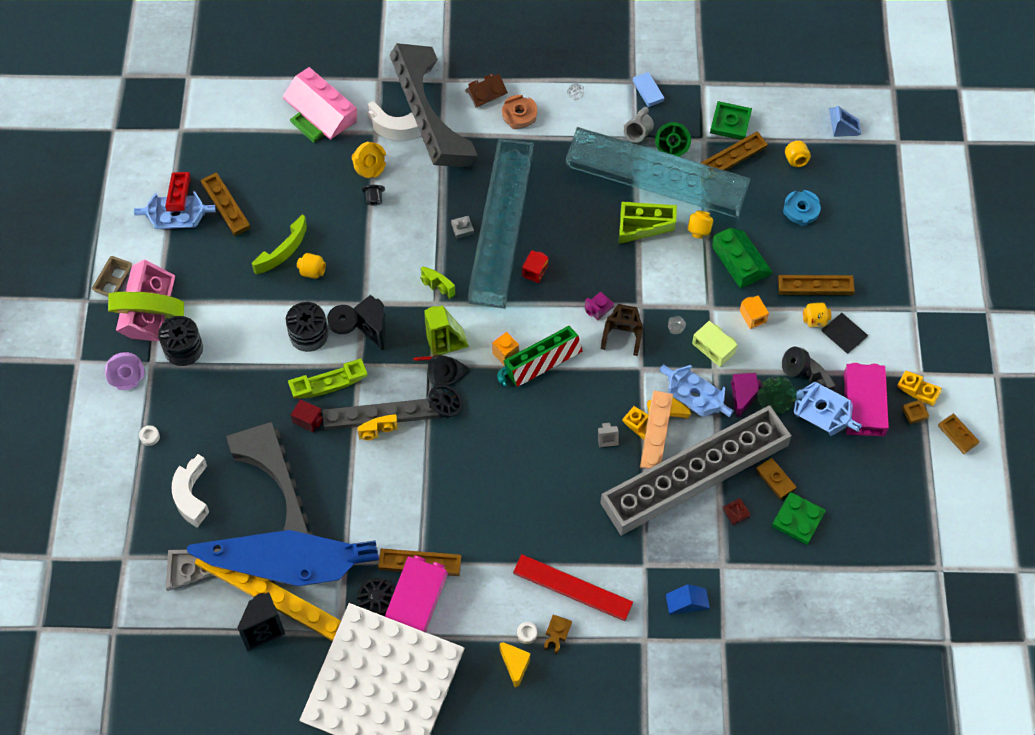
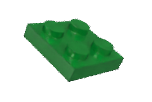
(730, 120)
(798, 518)

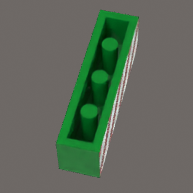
(543, 356)

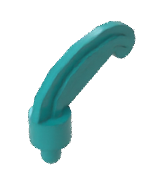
(501, 376)

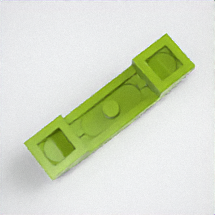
(266, 262)
(145, 302)
(328, 382)

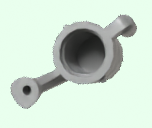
(639, 126)

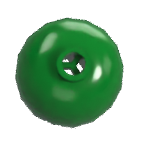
(680, 136)

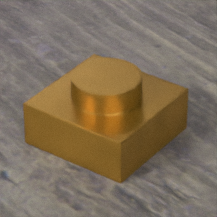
(915, 412)

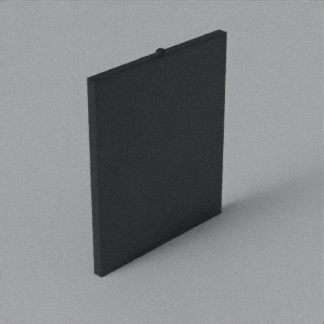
(844, 333)

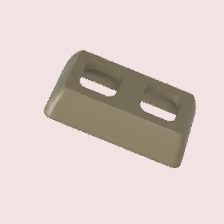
(106, 275)

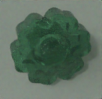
(777, 394)

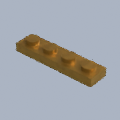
(737, 152)
(225, 204)
(815, 285)
(395, 560)

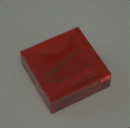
(736, 511)

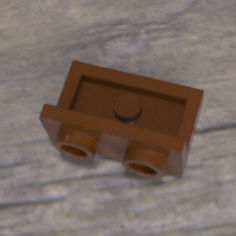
(486, 90)

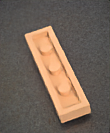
(656, 429)

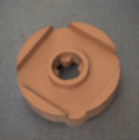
(523, 119)

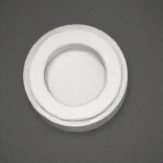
(149, 435)
(527, 632)

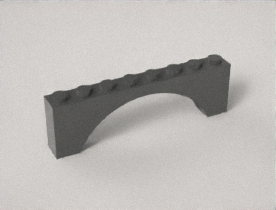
(442, 143)
(261, 449)

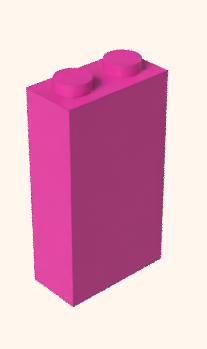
(868, 393)
(417, 593)

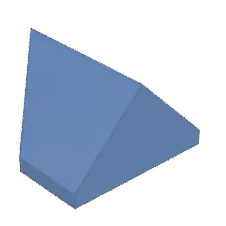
(844, 123)

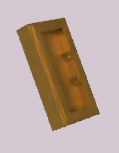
(958, 433)
(776, 478)

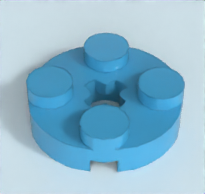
(798, 215)

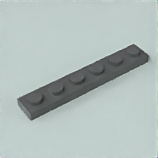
(357, 415)

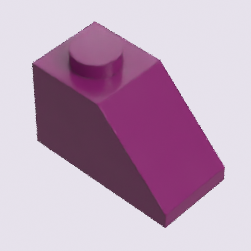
(744, 391)

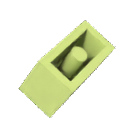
(714, 343)

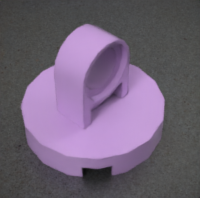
(124, 371)

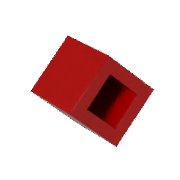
(535, 266)

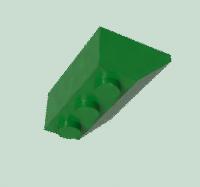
(740, 257)

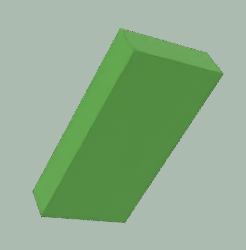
(306, 127)

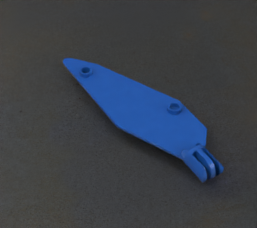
(286, 556)

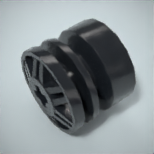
(306, 326)
(180, 340)

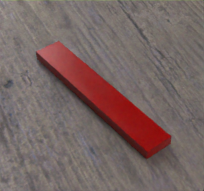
(573, 587)

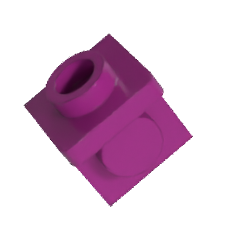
(598, 306)

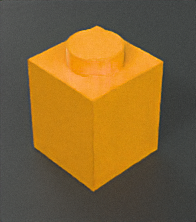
(754, 311)
(504, 347)

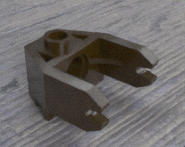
(625, 319)

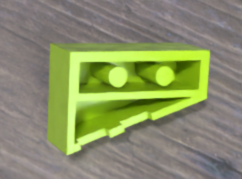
(645, 220)
(443, 331)

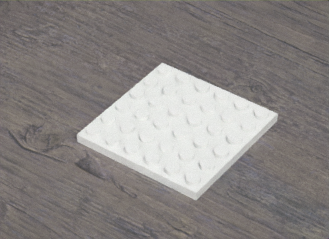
(381, 678)

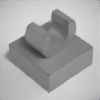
(462, 227)
(608, 435)

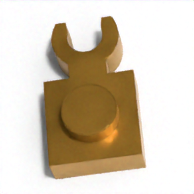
(557, 630)

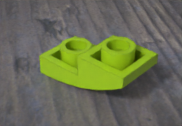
(435, 279)

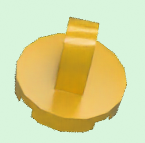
(369, 159)

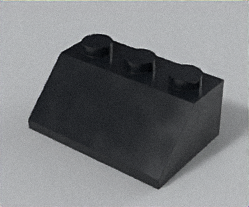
(260, 622)

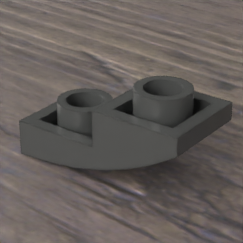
(817, 373)

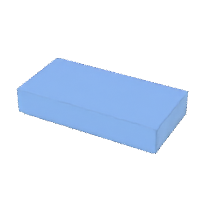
(648, 89)

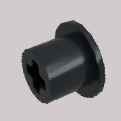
(373, 194)

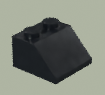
(371, 320)

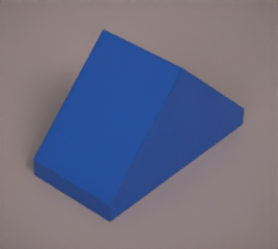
(687, 599)

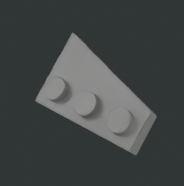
(182, 569)

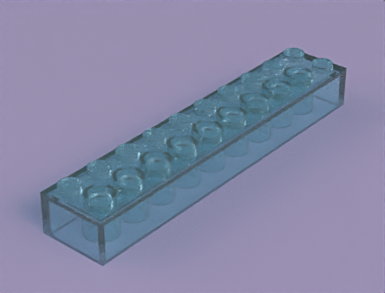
(658, 172)
(501, 223)

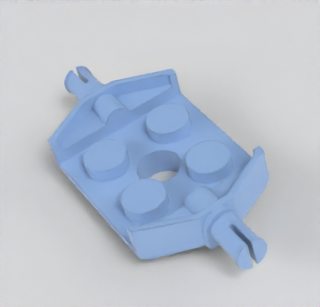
(164, 220)
(684, 382)
(831, 419)

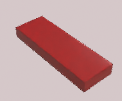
(178, 191)

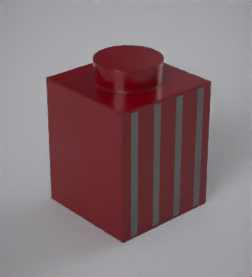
(307, 416)

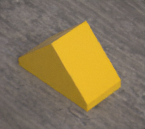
(515, 661)

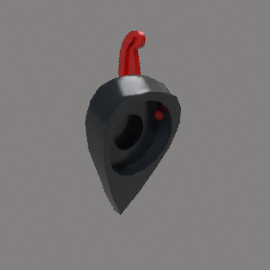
(443, 369)

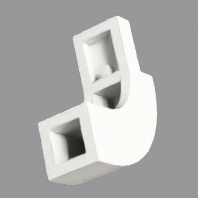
(392, 127)
(189, 507)

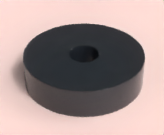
(336, 314)
(800, 357)

